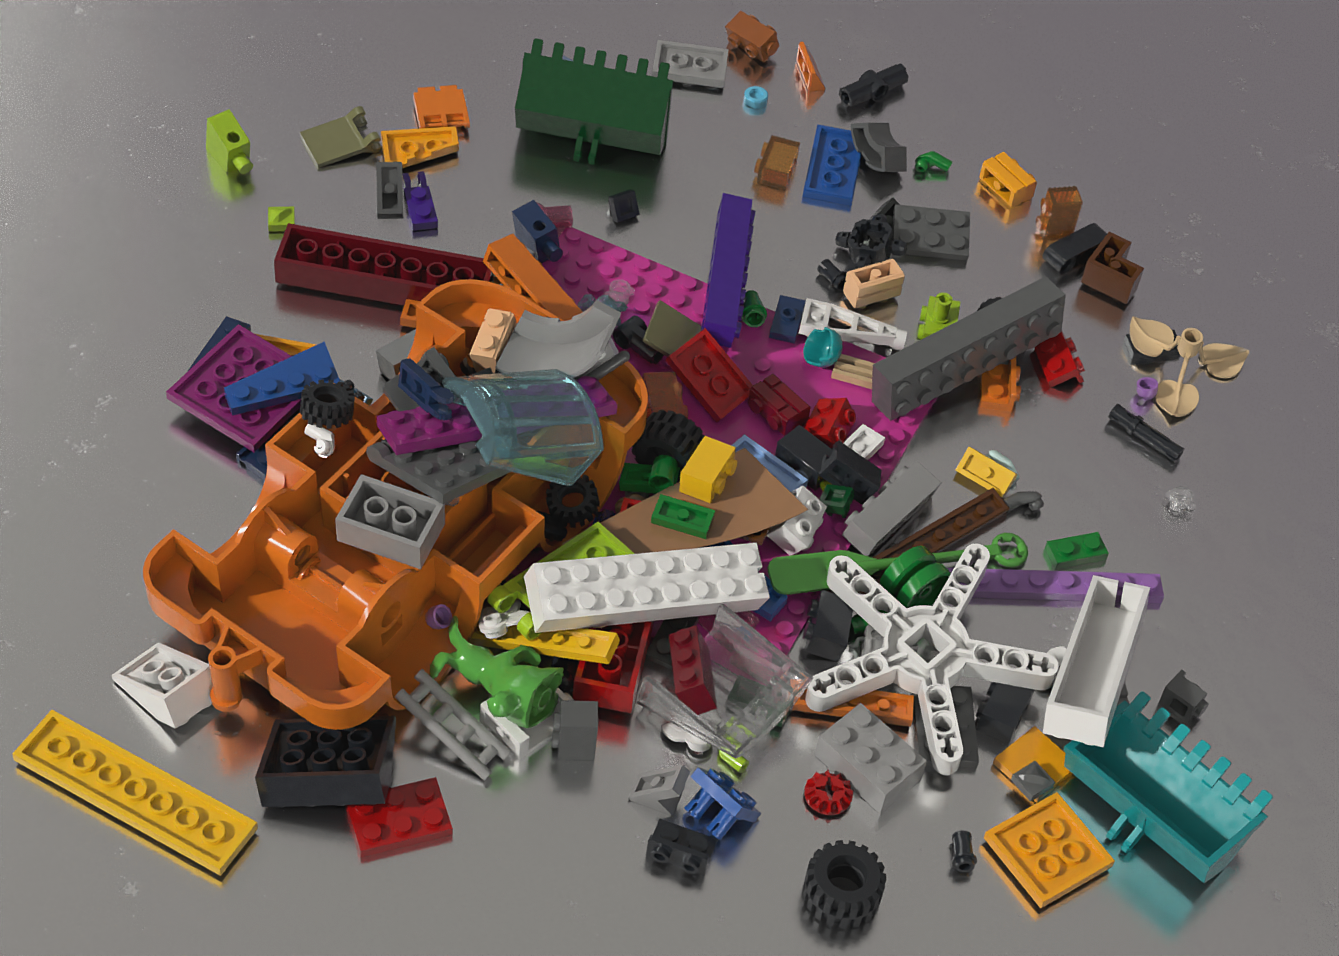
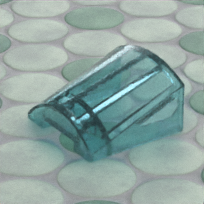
(532, 422)

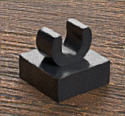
(623, 205)

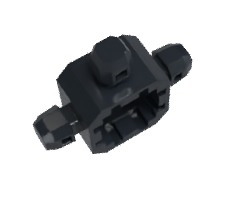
(878, 230)

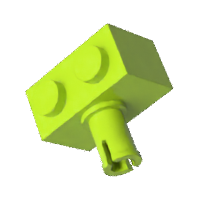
(937, 314)

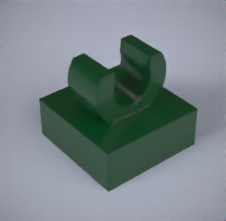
(837, 499)

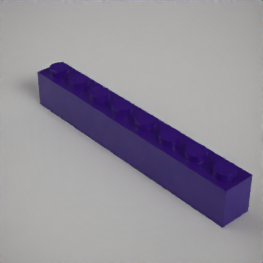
(728, 269)

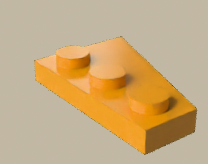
(418, 145)

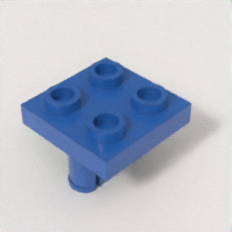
(719, 788)

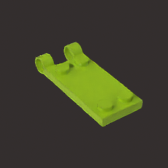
(591, 543)

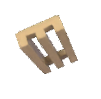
(860, 368)

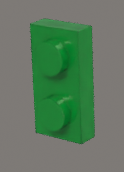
(683, 516)
(1076, 550)

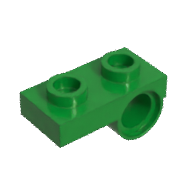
(650, 478)

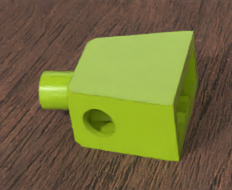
(228, 143)

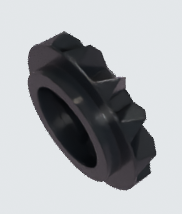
(554, 528)

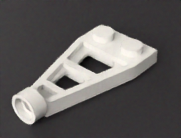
(818, 313)

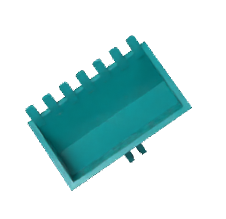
(1168, 790)

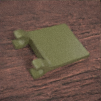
(340, 139)
(669, 329)

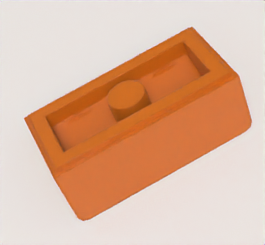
(809, 69)

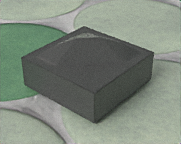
(1032, 781)

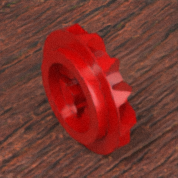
(818, 798)

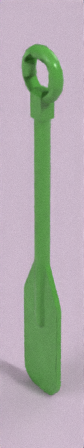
(810, 571)

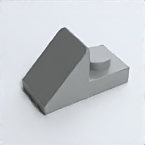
(660, 788)

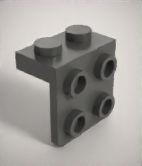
(432, 363)

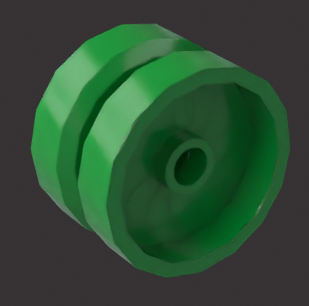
(915, 577)

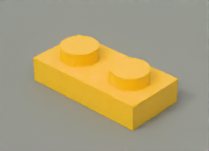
(986, 471)

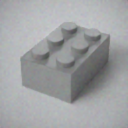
(390, 521)
(871, 757)

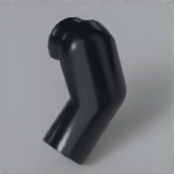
(567, 680)

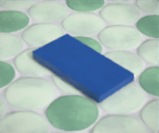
(832, 166)

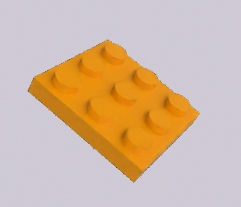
(1049, 849)

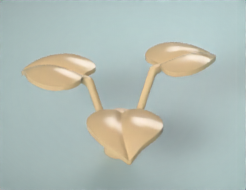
(1221, 359)

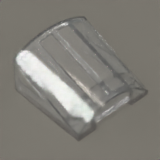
(751, 685)

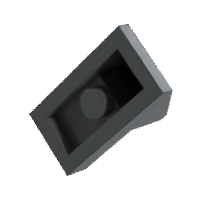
(389, 187)

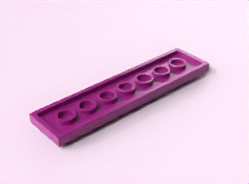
(419, 431)

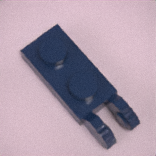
(425, 390)

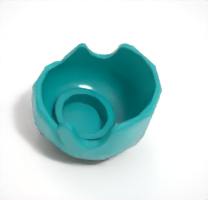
(823, 347)

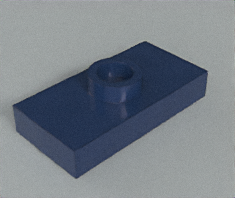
(787, 319)

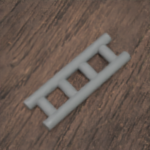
(456, 742)

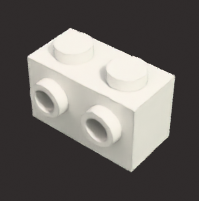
(798, 532)

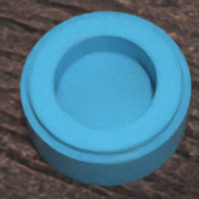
(756, 97)

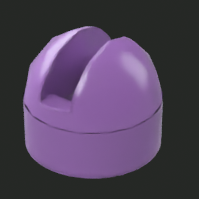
(1147, 388)
(438, 616)

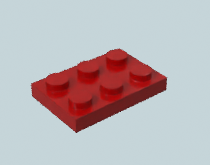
(710, 375)
(408, 817)

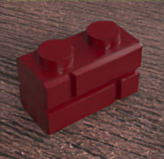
(778, 405)

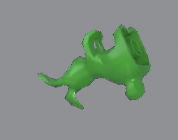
(518, 691)

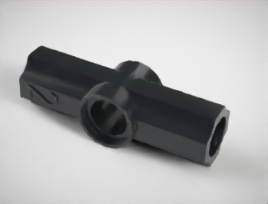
(873, 85)

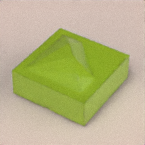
(279, 218)

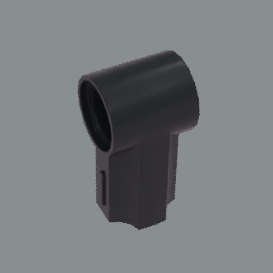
(631, 335)

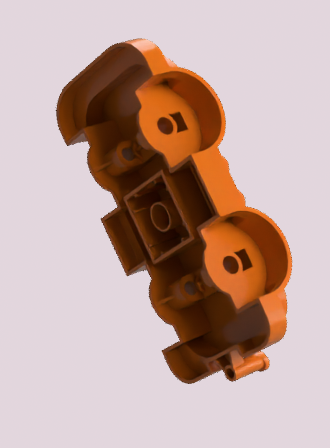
(341, 625)

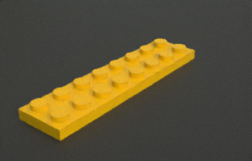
(136, 792)

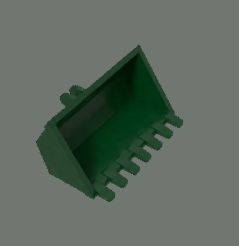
(594, 101)

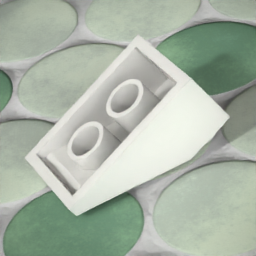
(167, 684)

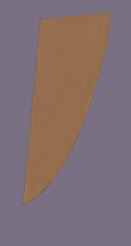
(746, 506)

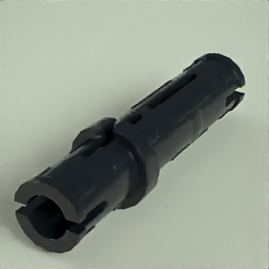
(1151, 436)

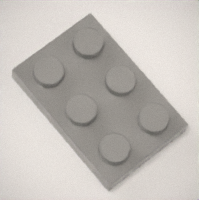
(692, 63)

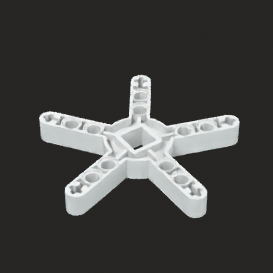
(904, 667)

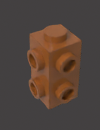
(752, 36)

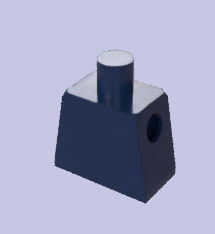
(537, 232)

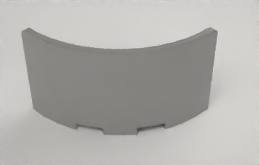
(557, 344)

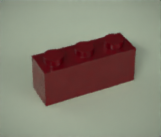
(692, 670)

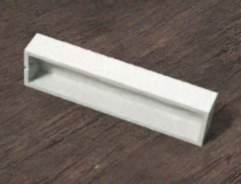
(644, 587)
(1096, 662)

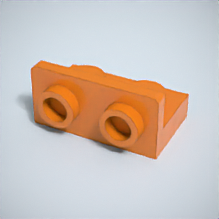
(999, 387)

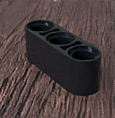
(1074, 248)

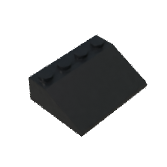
(326, 765)

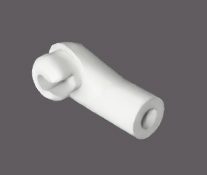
(324, 439)

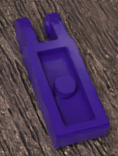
(419, 203)

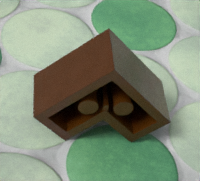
(1111, 271)

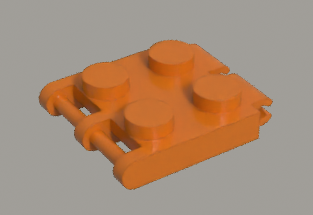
(441, 107)

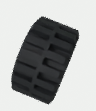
(667, 435)
(850, 863)

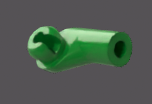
(932, 159)

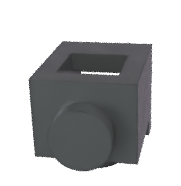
(1184, 698)

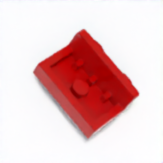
(1058, 360)
(831, 420)

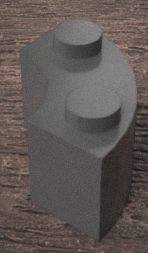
(879, 147)

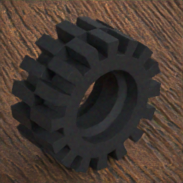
(327, 404)
(578, 513)

